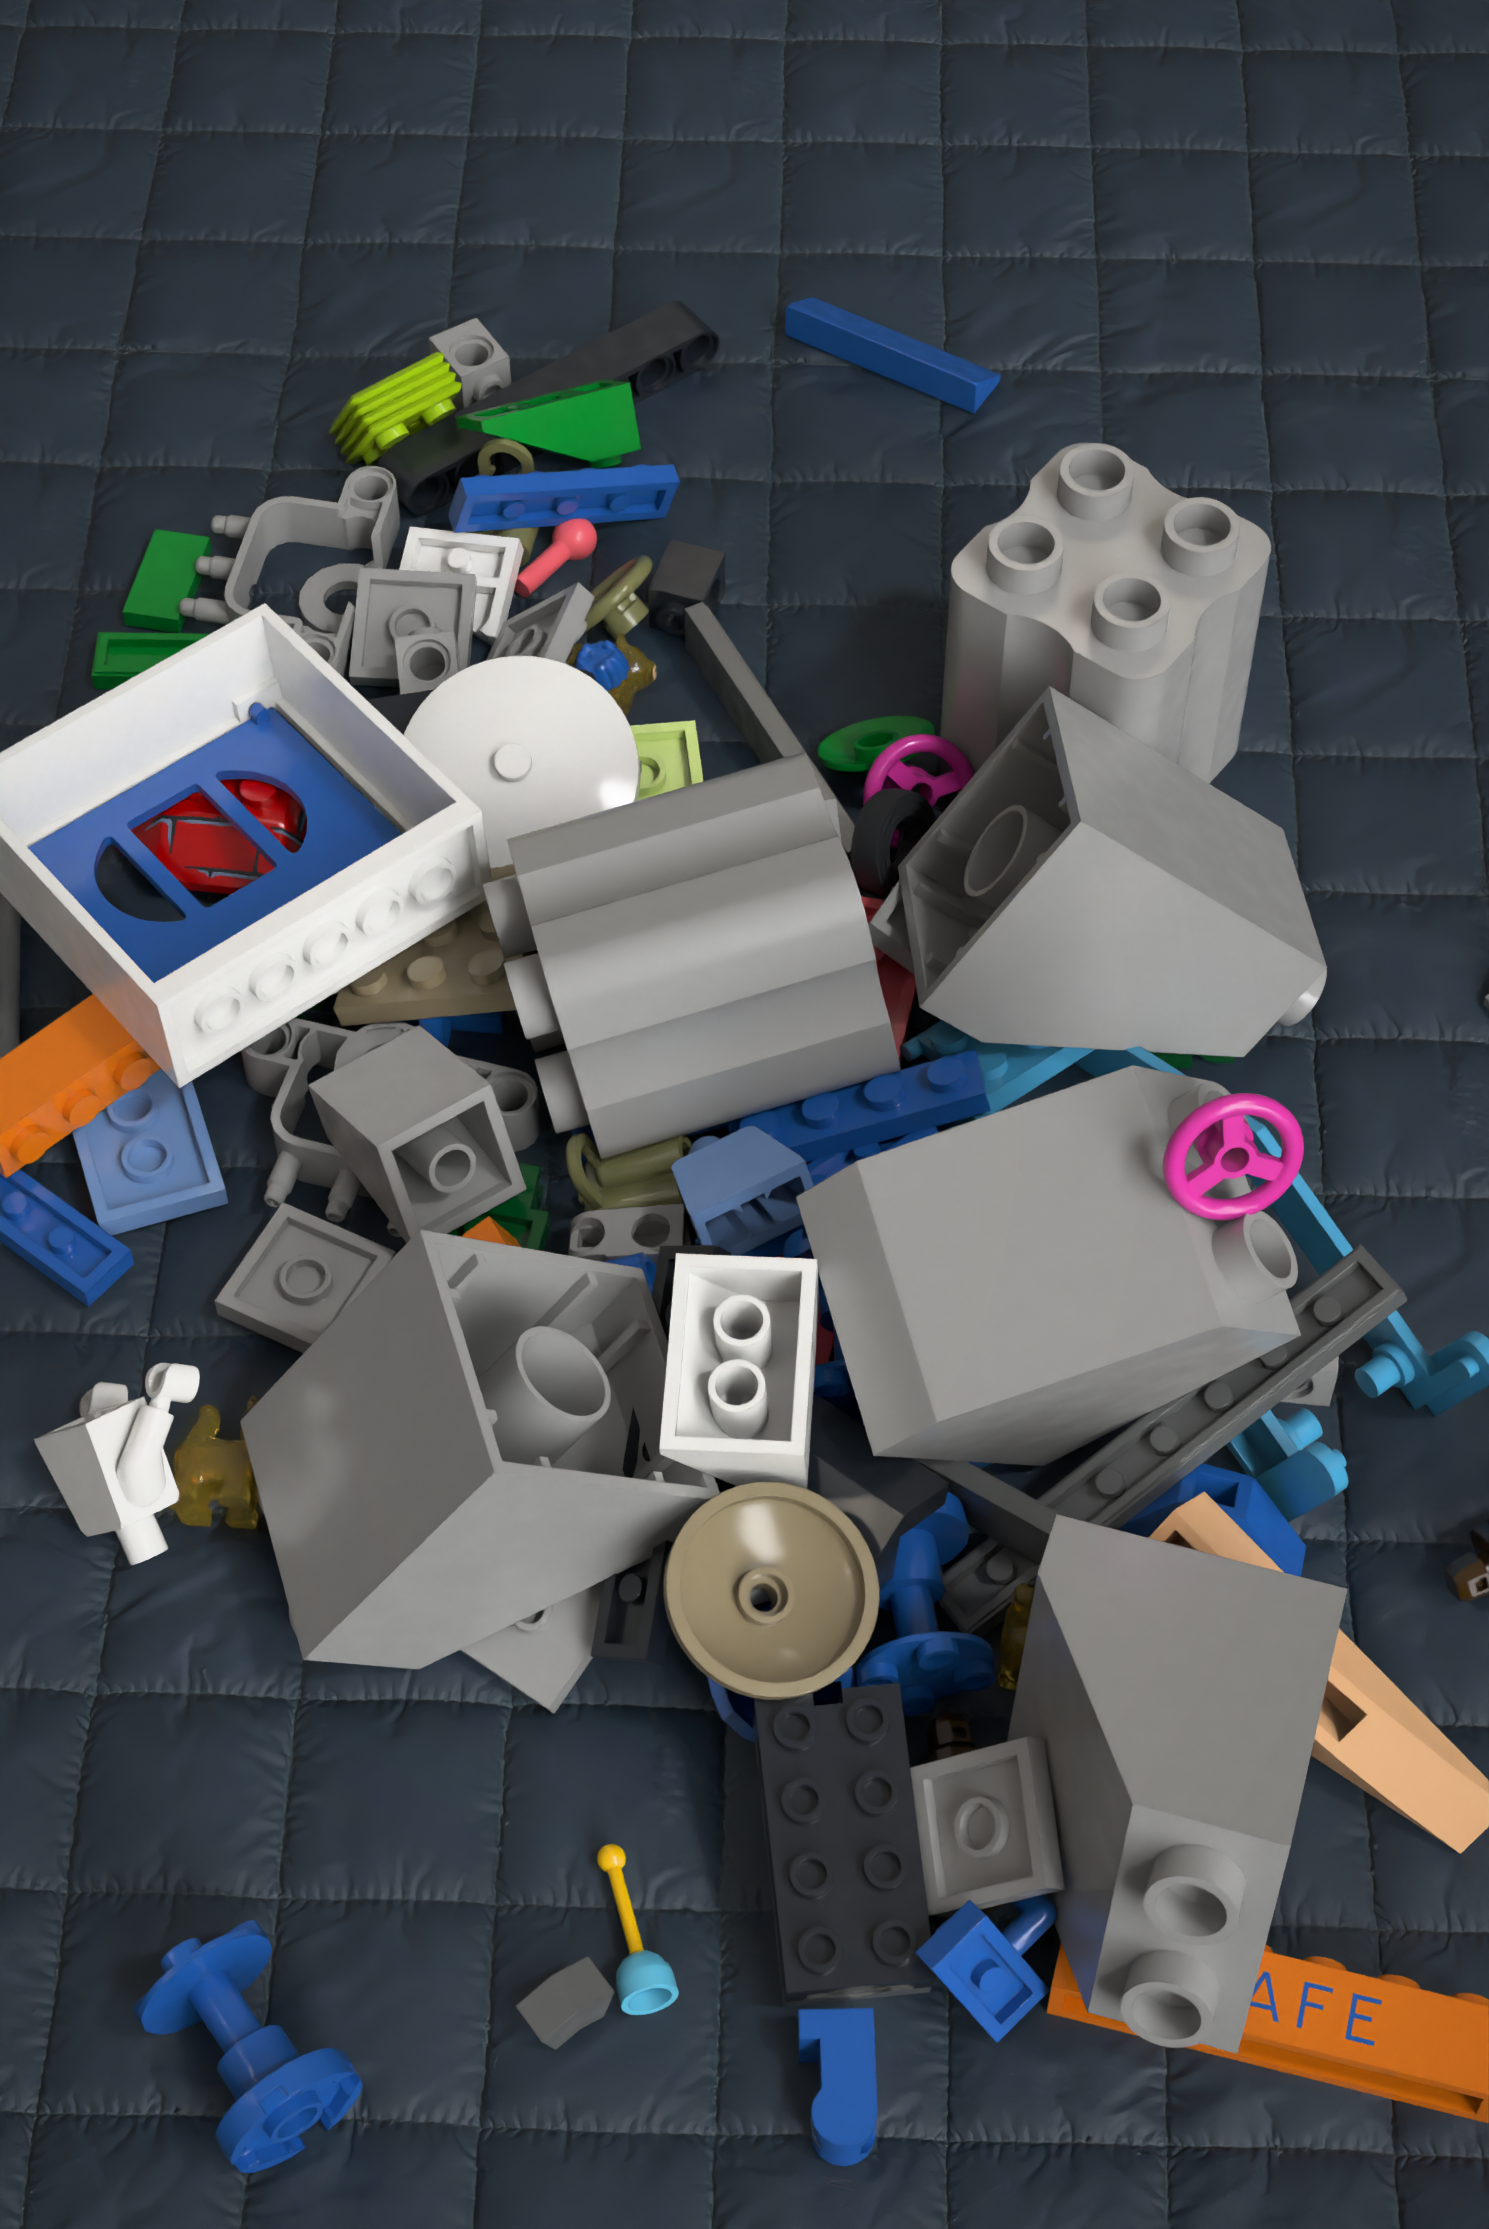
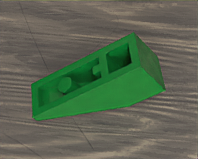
(579, 422)

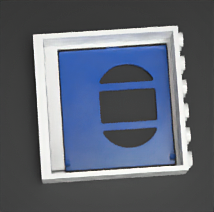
(293, 935)

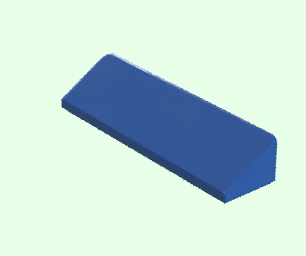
(890, 353)

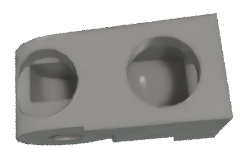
(628, 1231)

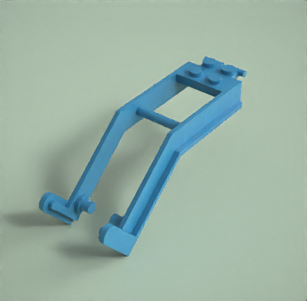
(1275, 1451)

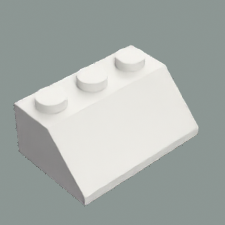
(741, 1367)

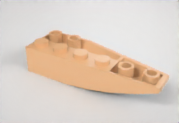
(1365, 1720)

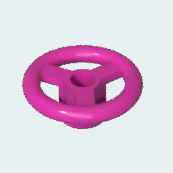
(890, 772)
(1229, 1152)

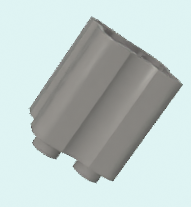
(1115, 602)
(692, 958)

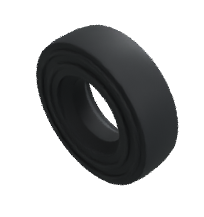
(874, 833)

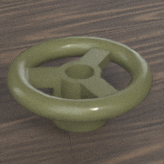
(615, 598)

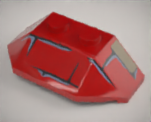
(208, 850)

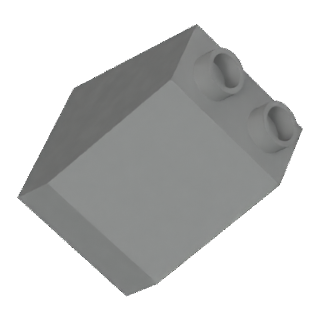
(1106, 901)
(1039, 1276)
(465, 1450)
(1177, 1765)

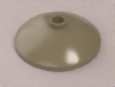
(808, 1565)

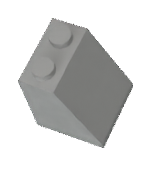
(420, 1133)

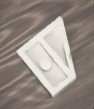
(489, 557)

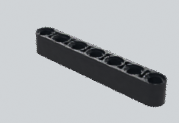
(645, 352)

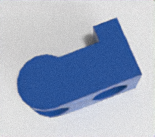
(847, 2103)

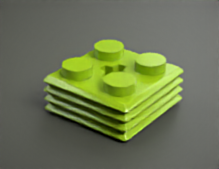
(395, 409)

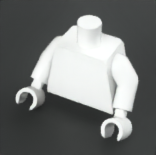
(115, 1461)

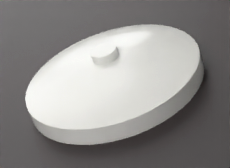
(528, 745)

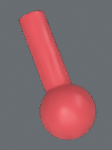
(570, 541)

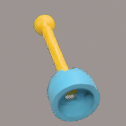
(643, 1978)

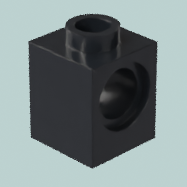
(685, 578)

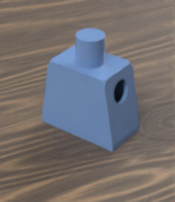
(741, 1189)

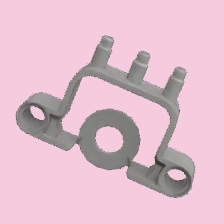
(361, 519)
(283, 1075)

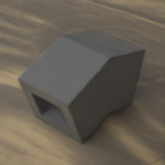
(567, 2002)

